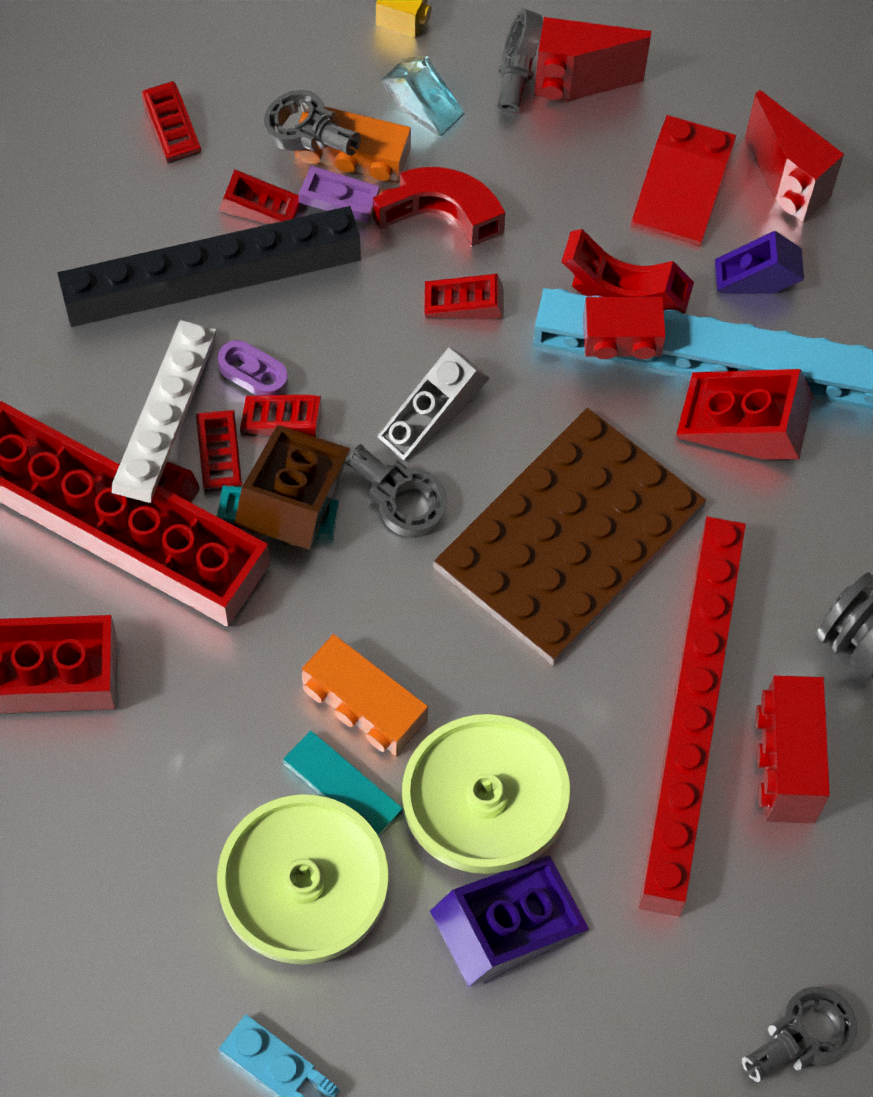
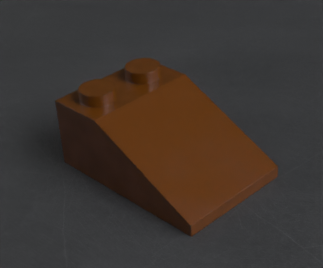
(291, 487)

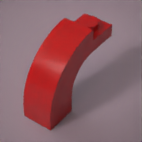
(444, 193)
(606, 276)

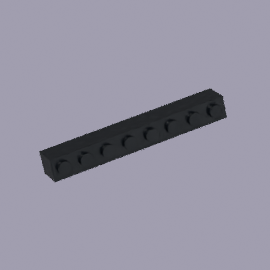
(210, 266)

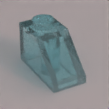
(423, 94)

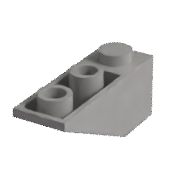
(433, 403)

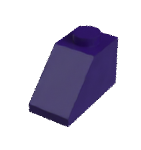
(760, 266)

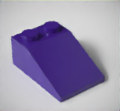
(507, 919)

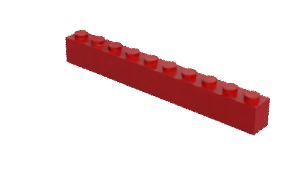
(692, 719)

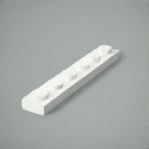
(164, 412)

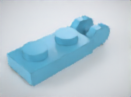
(272, 1061)

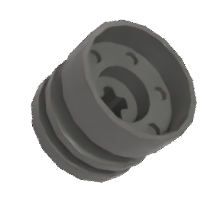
(853, 619)

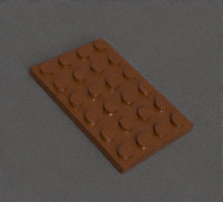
(569, 535)

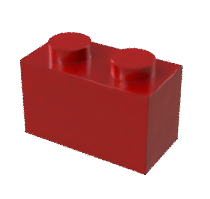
(623, 327)

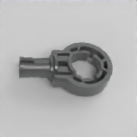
(517, 58)
(317, 129)
(402, 479)
(796, 1040)

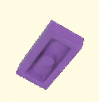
(333, 191)

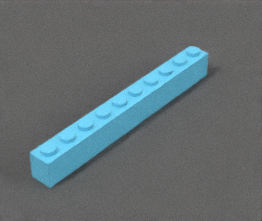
(708, 345)

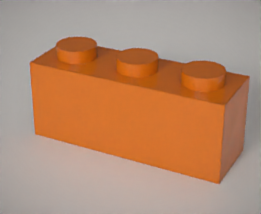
(381, 151)
(363, 696)

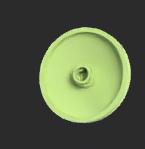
(486, 793)
(302, 879)

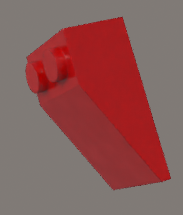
(588, 58)
(792, 157)
(683, 180)
(748, 412)

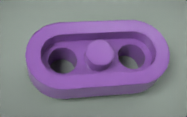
(255, 369)

